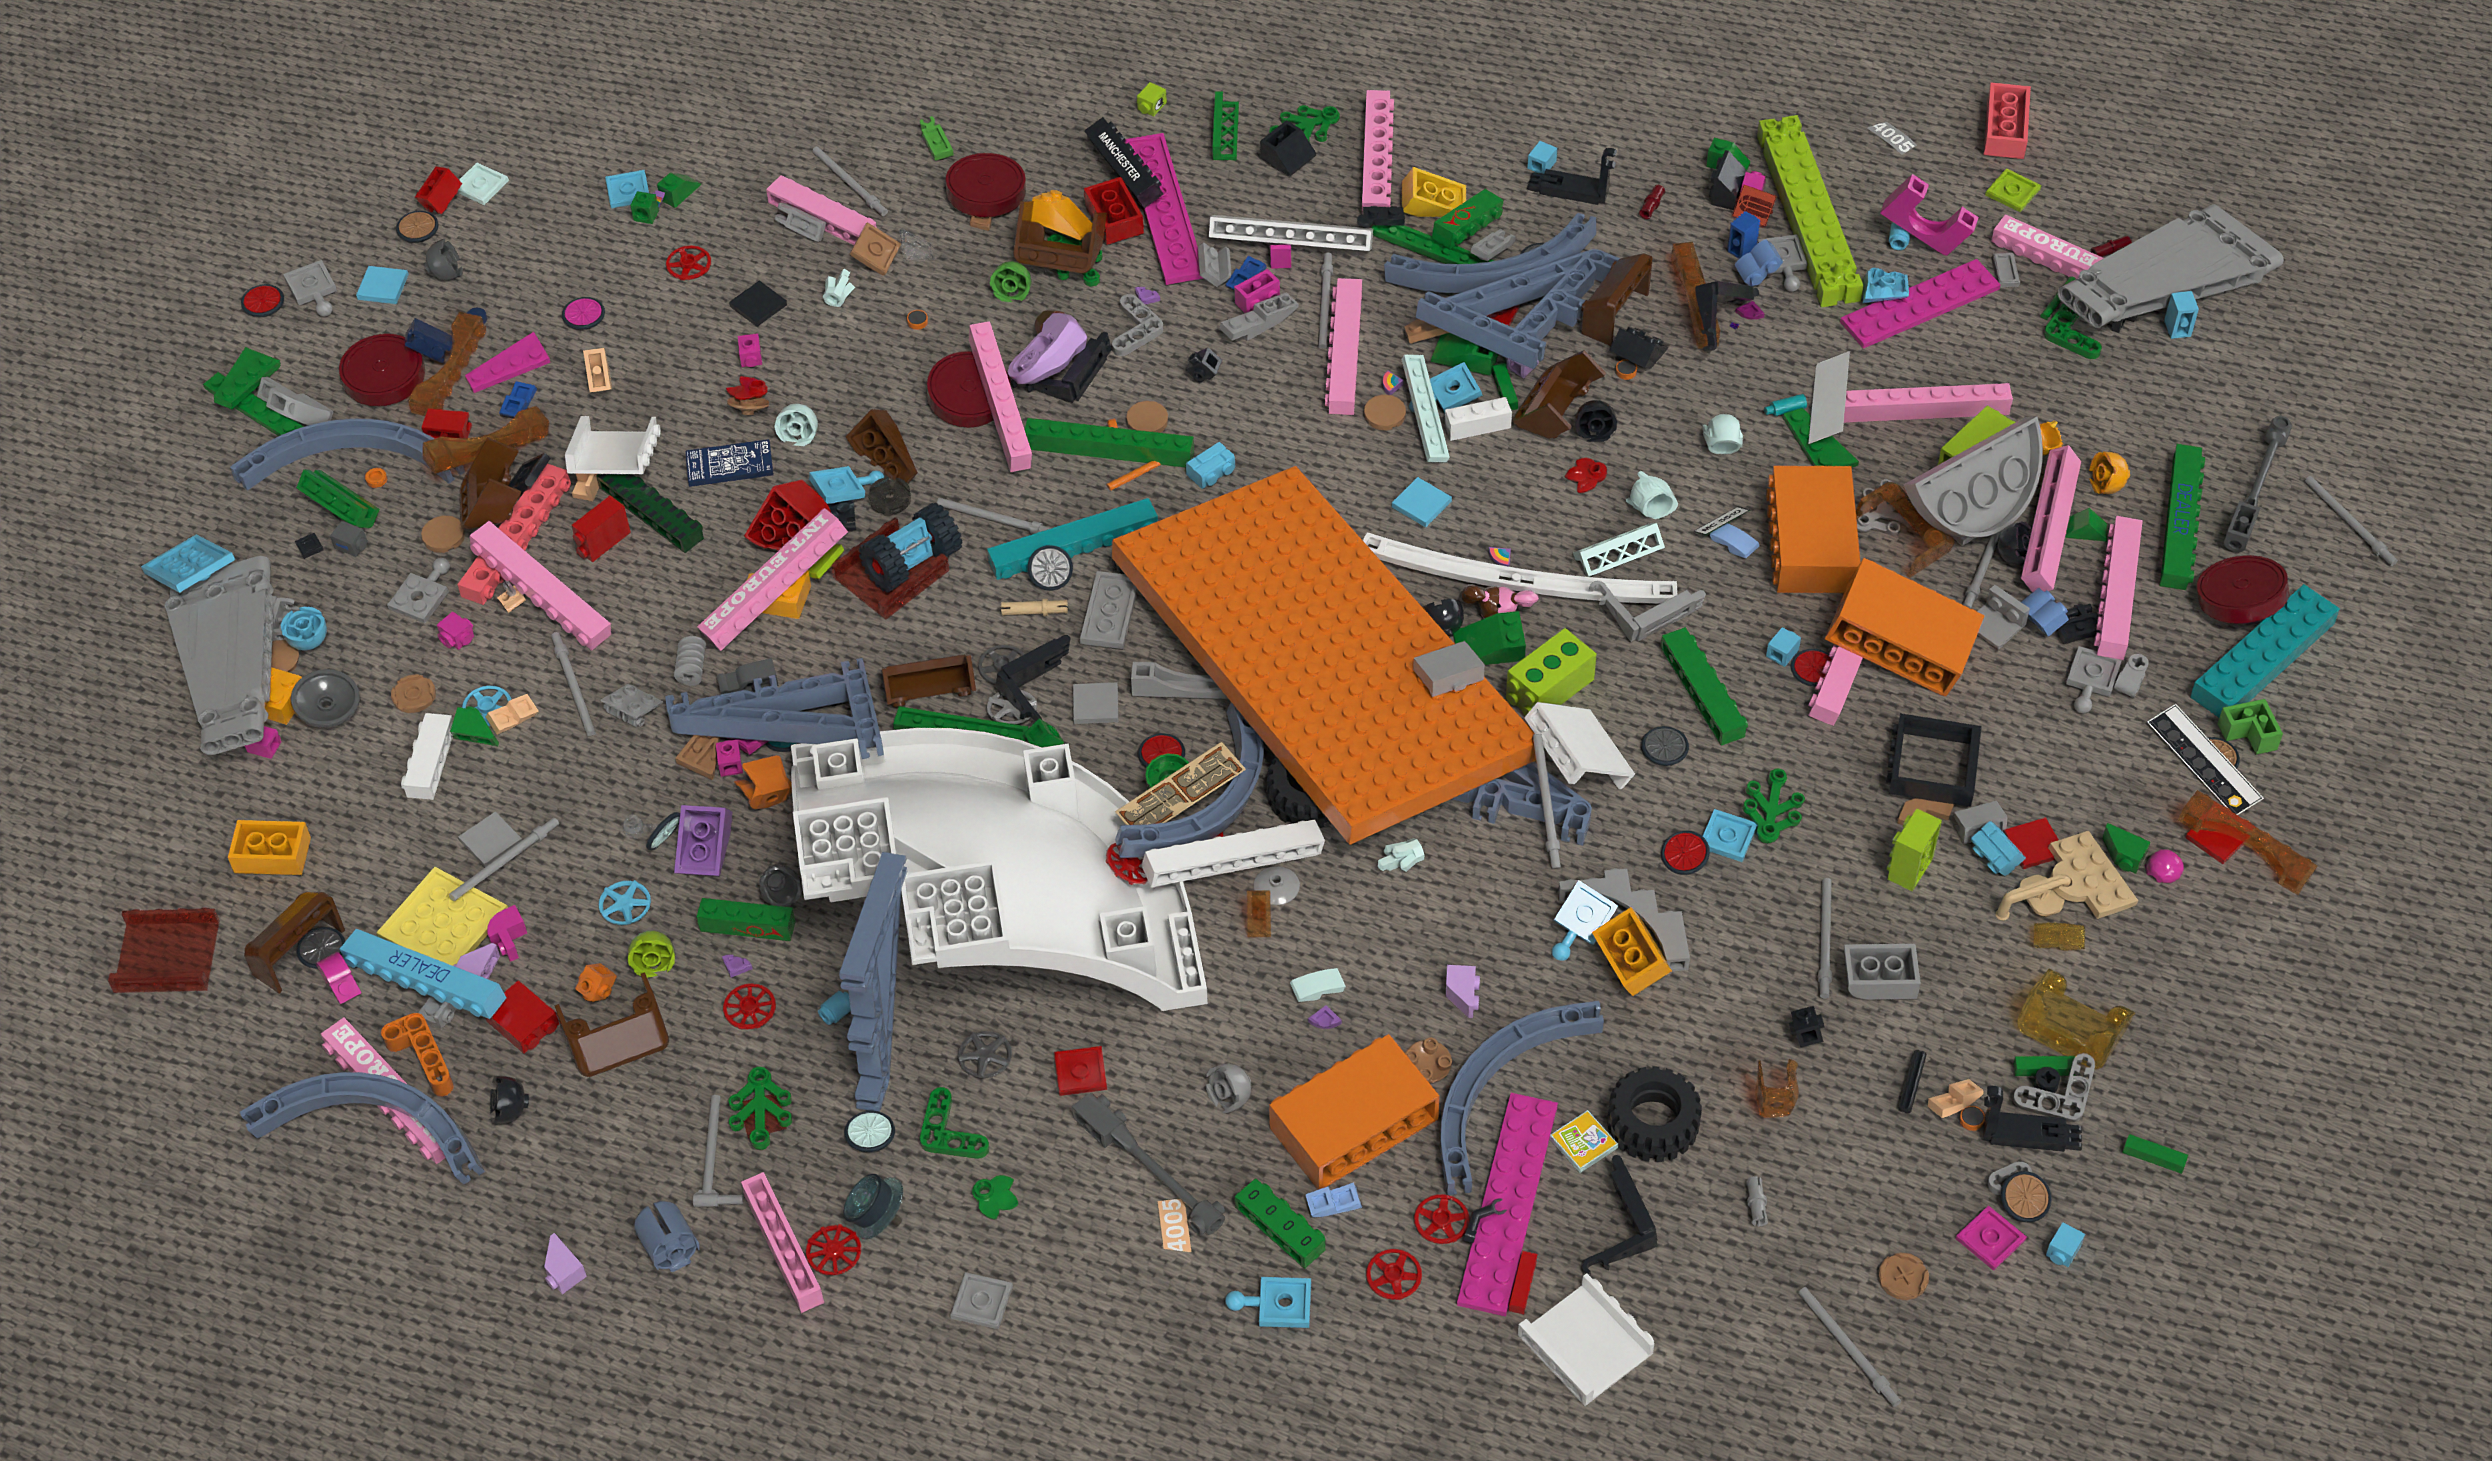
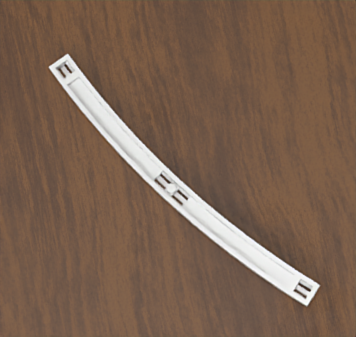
(1488, 574)

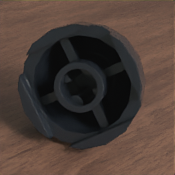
(1595, 417)
(2014, 543)
(1447, 615)
(508, 1098)

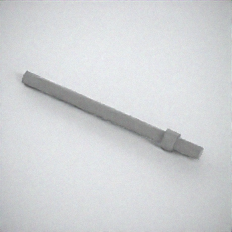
(871, 200)
(1326, 272)
(1033, 527)
(2378, 547)
(1973, 590)
(562, 653)
(537, 834)
(1552, 844)
(1825, 973)
(1880, 1383)

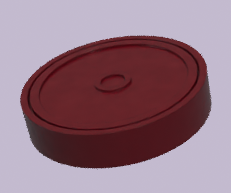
(985, 184)
(381, 370)
(958, 392)
(2243, 589)

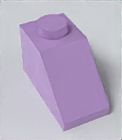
(480, 961)
(562, 1266)

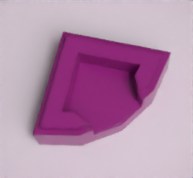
(1750, 311)

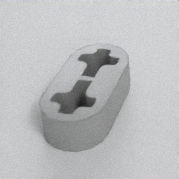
(2003, 1173)

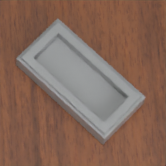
(2006, 269)

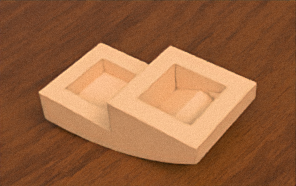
(512, 714)
(1959, 1097)

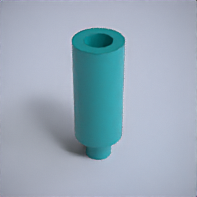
(1786, 405)

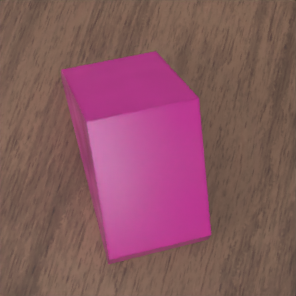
(1280, 256)

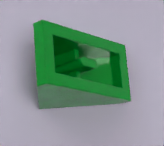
(2086, 526)

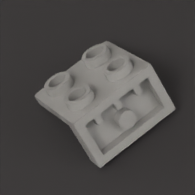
(2002, 617)

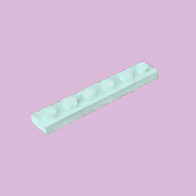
(1425, 408)

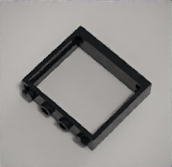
(1941, 730)

